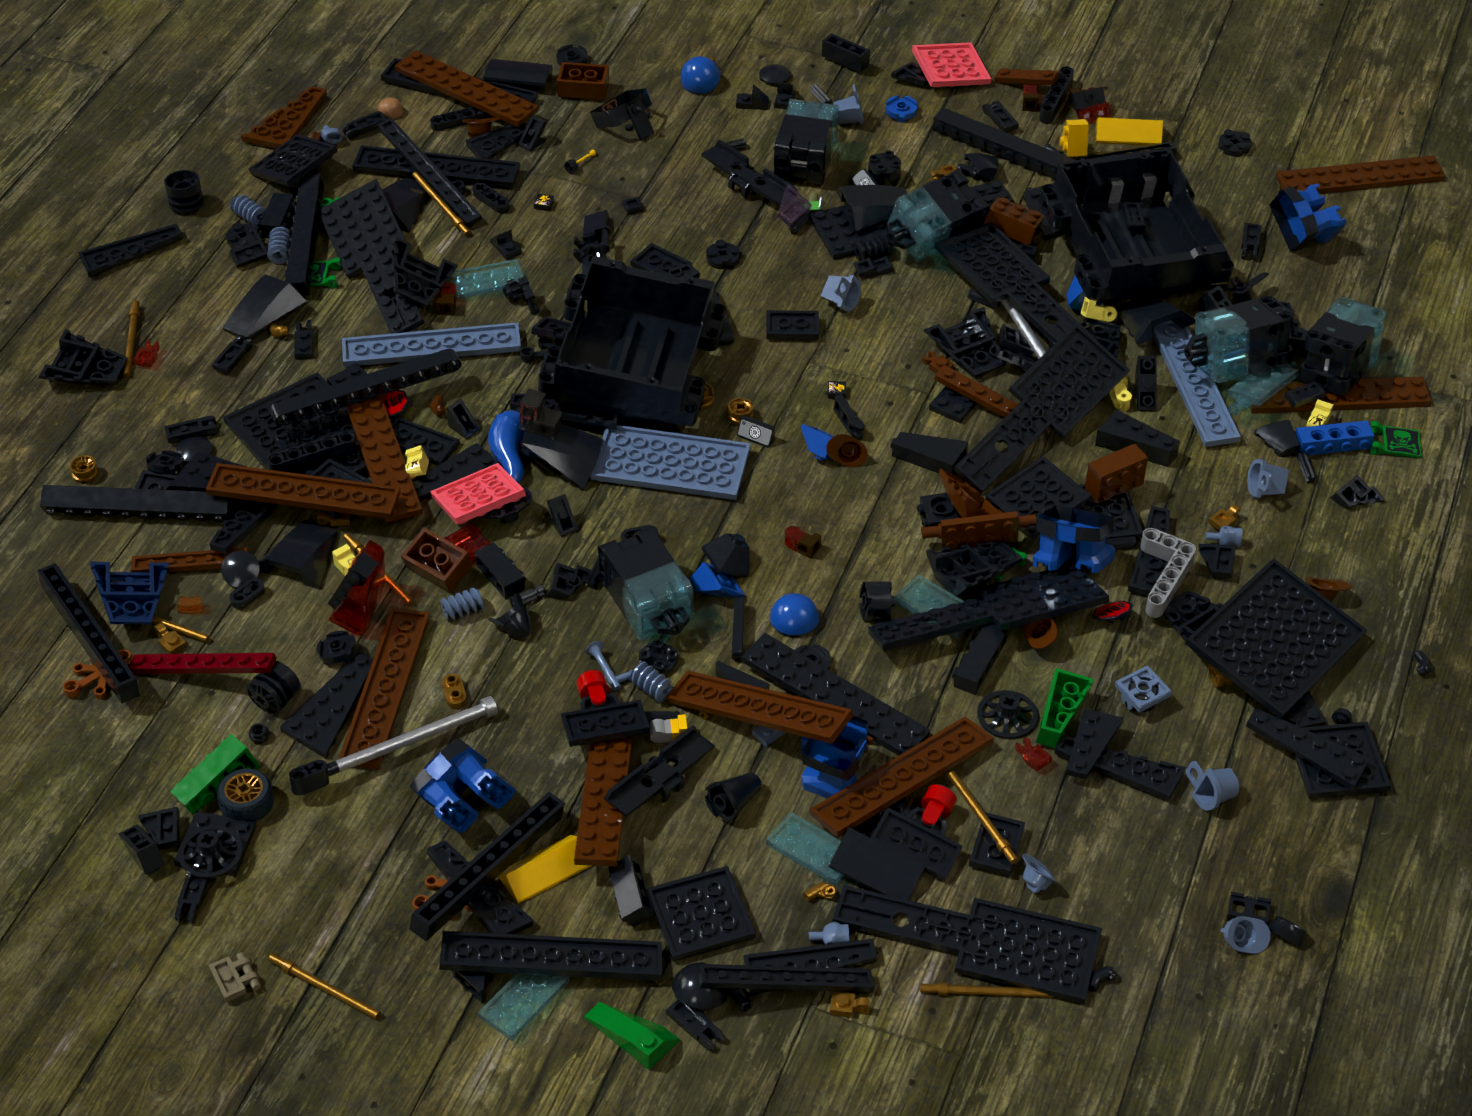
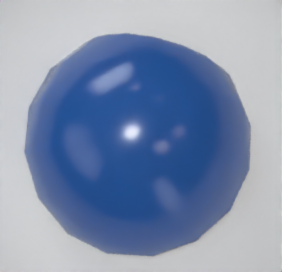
(700, 75)
(794, 614)

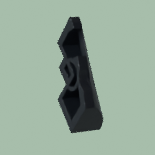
(983, 164)
(1279, 437)
(1356, 493)
(566, 580)

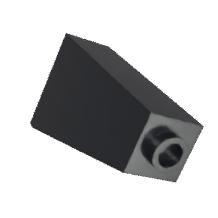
(929, 451)

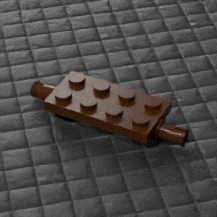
(979, 529)

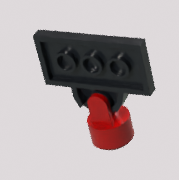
(602, 714)
(922, 832)

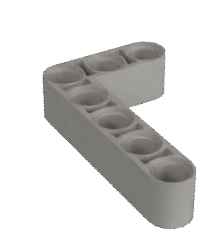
(1180, 559)

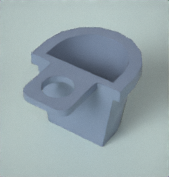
(850, 109)
(842, 291)
(1266, 478)
(1212, 786)

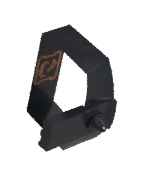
(625, 107)

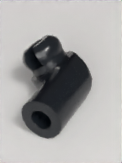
(1425, 662)
(1100, 974)

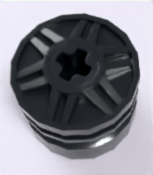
(184, 191)
(273, 689)

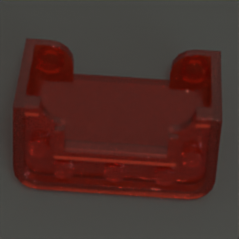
(360, 603)

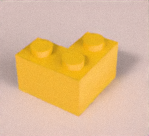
(1075, 138)

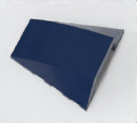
(130, 595)

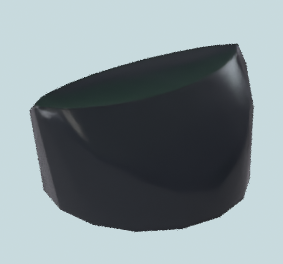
(1288, 930)

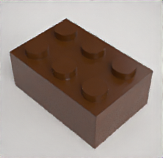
(583, 81)
(1015, 220)
(1116, 473)
(437, 559)

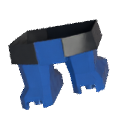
(1300, 219)
(1068, 525)
(833, 765)
(450, 775)

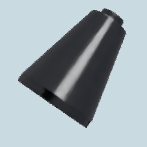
(731, 795)

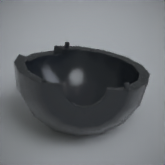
(688, 990)

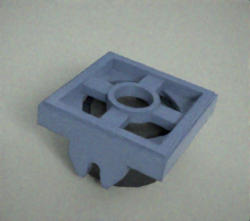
(1142, 690)

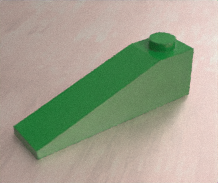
(637, 1036)

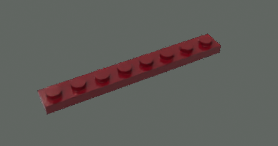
(202, 663)

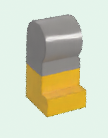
(667, 730)

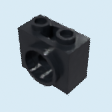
(936, 508)

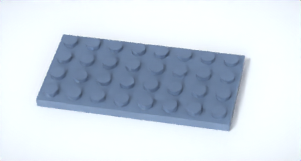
(672, 462)

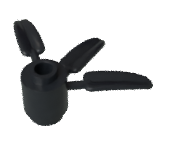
(1241, 290)

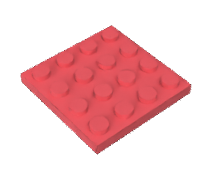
(951, 64)
(478, 494)

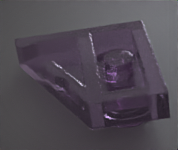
(792, 206)

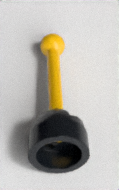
(575, 164)

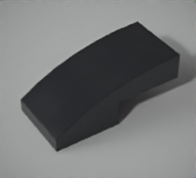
(866, 268)

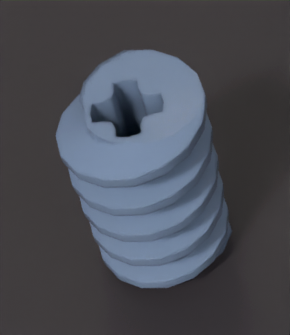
(247, 209)
(278, 245)
(462, 603)
(651, 681)

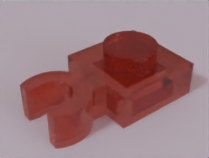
(147, 355)
(1034, 756)

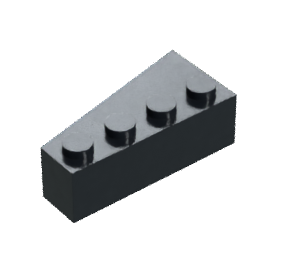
(1123, 430)

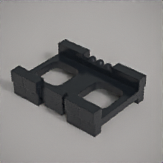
(528, 295)
(1249, 903)

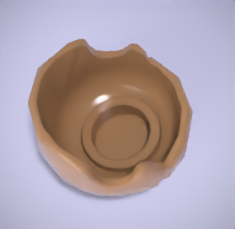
(390, 107)

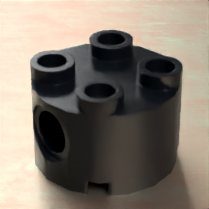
(885, 168)
(876, 600)

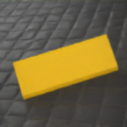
(1128, 131)
(542, 870)

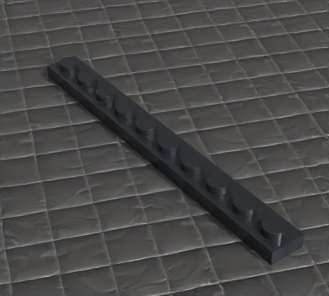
(429, 172)

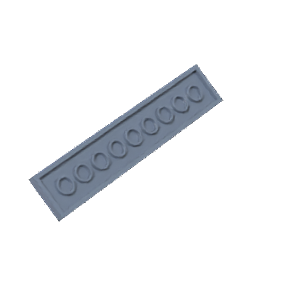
(413, 345)
(1195, 387)

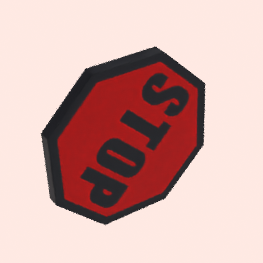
(395, 402)
(1112, 611)

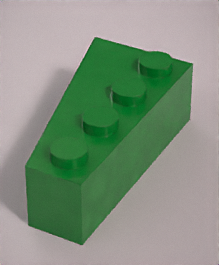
(1063, 701)
(203, 780)

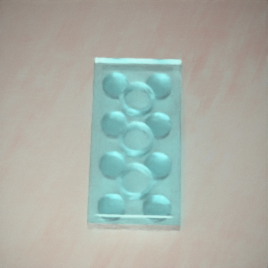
(485, 278)
(923, 595)
(806, 846)
(521, 1002)

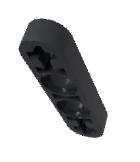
(443, 121)
(738, 623)

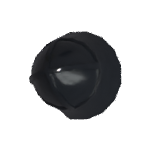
(516, 620)

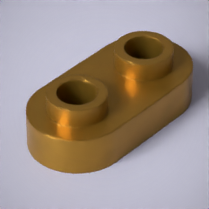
(453, 687)

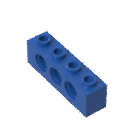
(1335, 437)

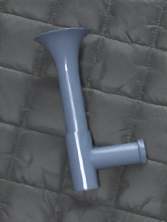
(595, 650)

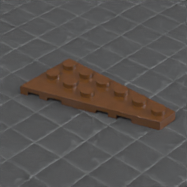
(288, 121)

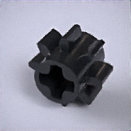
(513, 290)

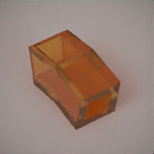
(189, 605)

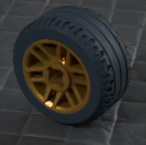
(245, 795)

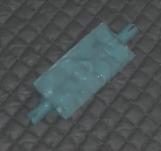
(1260, 387)

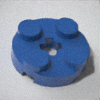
(901, 108)

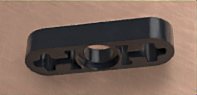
(483, 192)

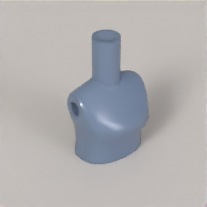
(331, 135)
(1226, 536)
(831, 934)

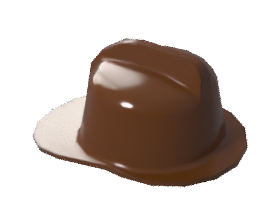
(479, 126)
(847, 450)
(1328, 587)
(1041, 633)

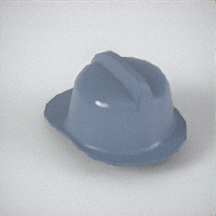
(1036, 874)
(1247, 934)

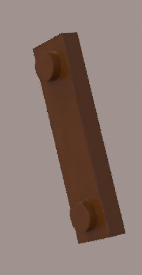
(1035, 77)

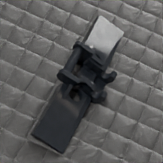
(751, 181)
(595, 231)
(641, 787)

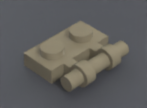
(228, 980)

